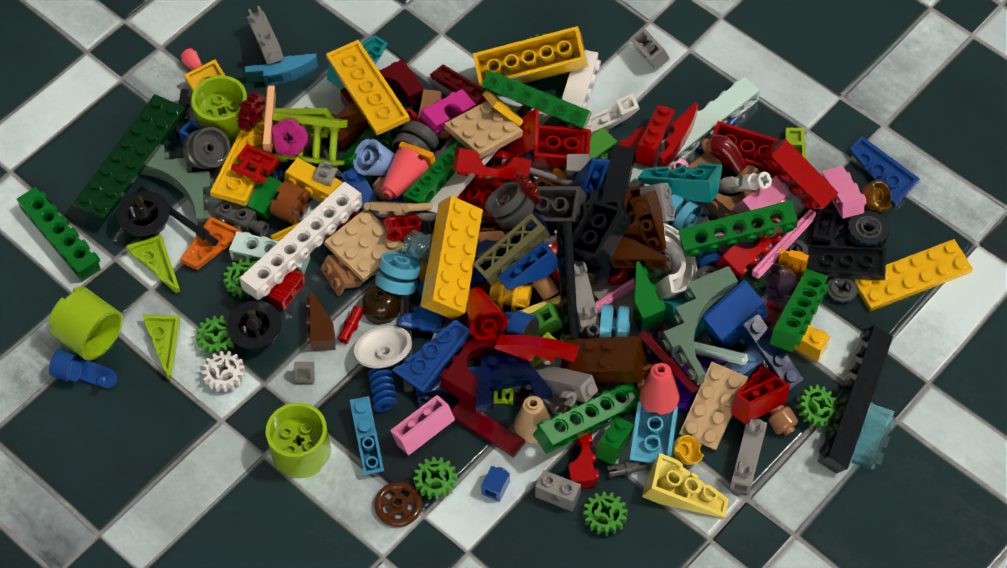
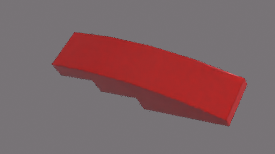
(679, 134)
(530, 346)

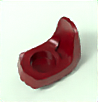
(620, 277)

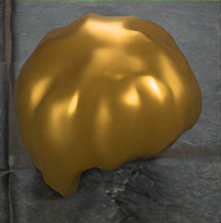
(877, 196)

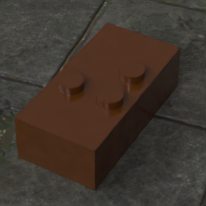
(609, 359)

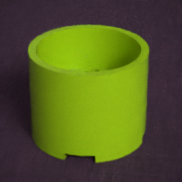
(218, 103)
(85, 323)
(293, 426)

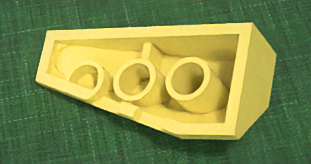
(678, 488)

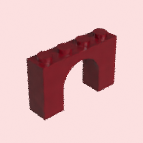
(398, 78)
(458, 378)

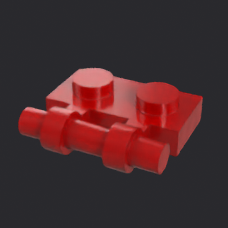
(257, 159)

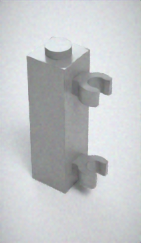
(264, 36)
(586, 308)
(567, 383)
(748, 456)

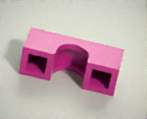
(453, 105)

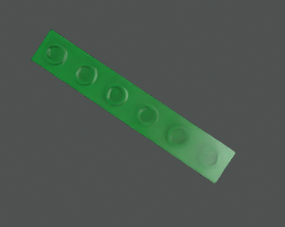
(536, 99)
(432, 179)
(744, 220)
(82, 267)
(800, 310)
(586, 417)

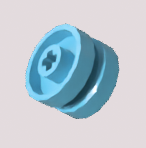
(686, 212)
(398, 273)
(616, 326)

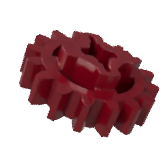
(251, 111)

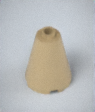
(529, 415)

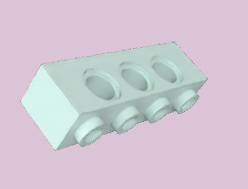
(244, 241)

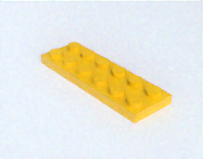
(367, 87)
(230, 185)
(915, 275)

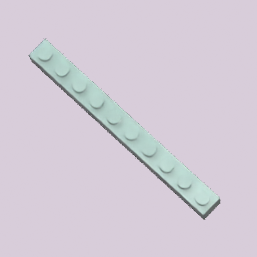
(726, 106)

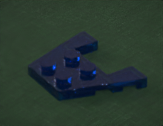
(506, 372)

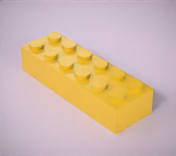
(534, 57)
(451, 257)

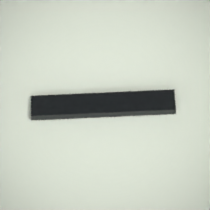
(567, 280)

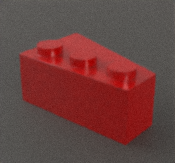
(759, 395)

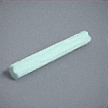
(720, 353)

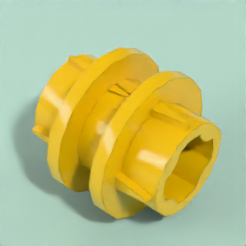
(516, 297)

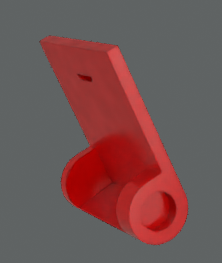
(523, 144)

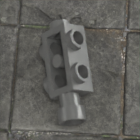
(231, 214)

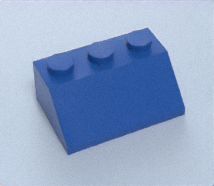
(731, 312)

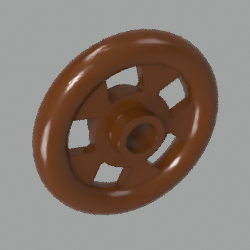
(409, 515)

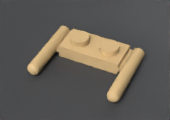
(398, 208)

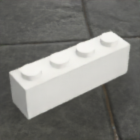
(579, 81)

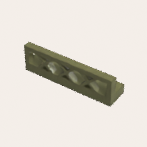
(517, 251)

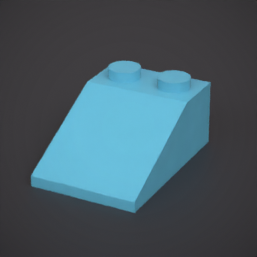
(652, 435)

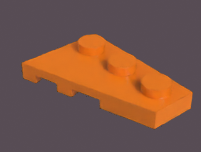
(201, 251)

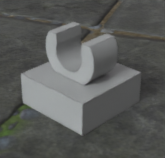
(325, 173)
(304, 372)

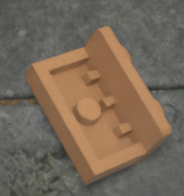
(339, 275)

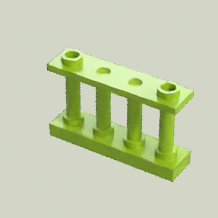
(317, 123)

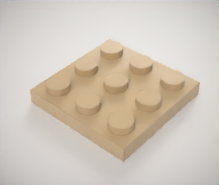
(483, 129)
(362, 244)

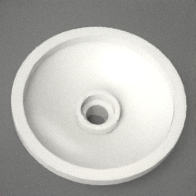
(382, 347)

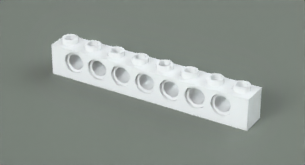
(338, 206)

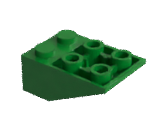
(647, 307)

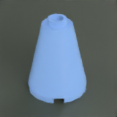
(372, 158)

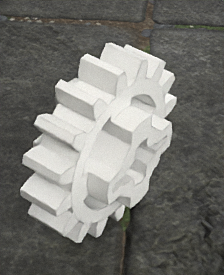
(224, 378)

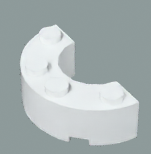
(683, 267)

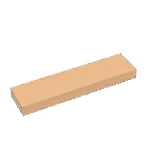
(269, 122)

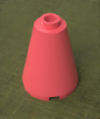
(402, 173)
(659, 390)

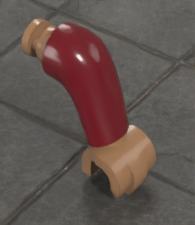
(727, 149)

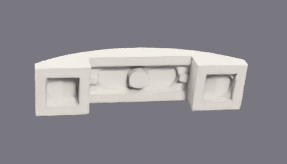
(612, 116)

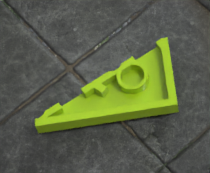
(154, 256)
(164, 336)

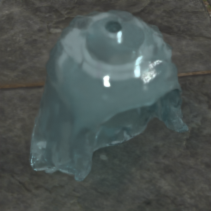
(418, 245)

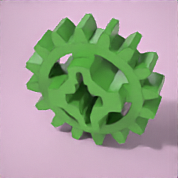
(235, 274)
(214, 336)
(817, 406)
(438, 471)
(601, 520)

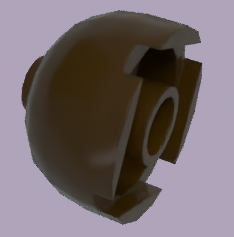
(380, 305)

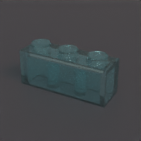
(874, 437)

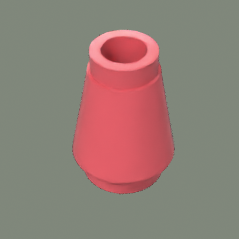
(191, 59)

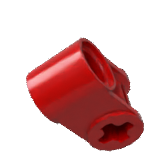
(401, 226)

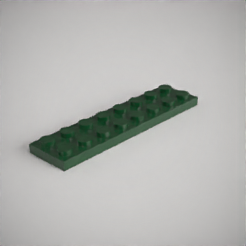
(129, 157)

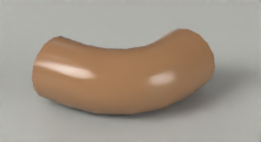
(545, 287)

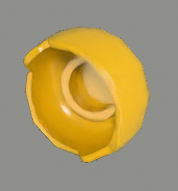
(687, 450)

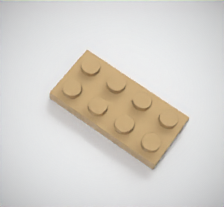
(713, 405)

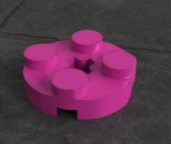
(280, 140)

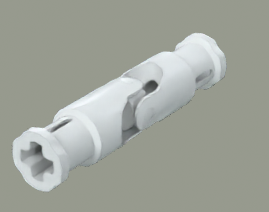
(744, 183)

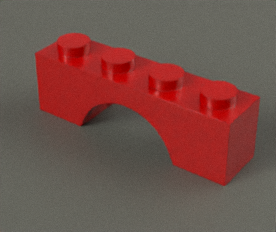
(653, 136)
(468, 161)
(740, 258)
(582, 468)

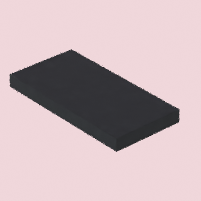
(848, 261)

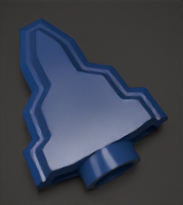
(423, 320)

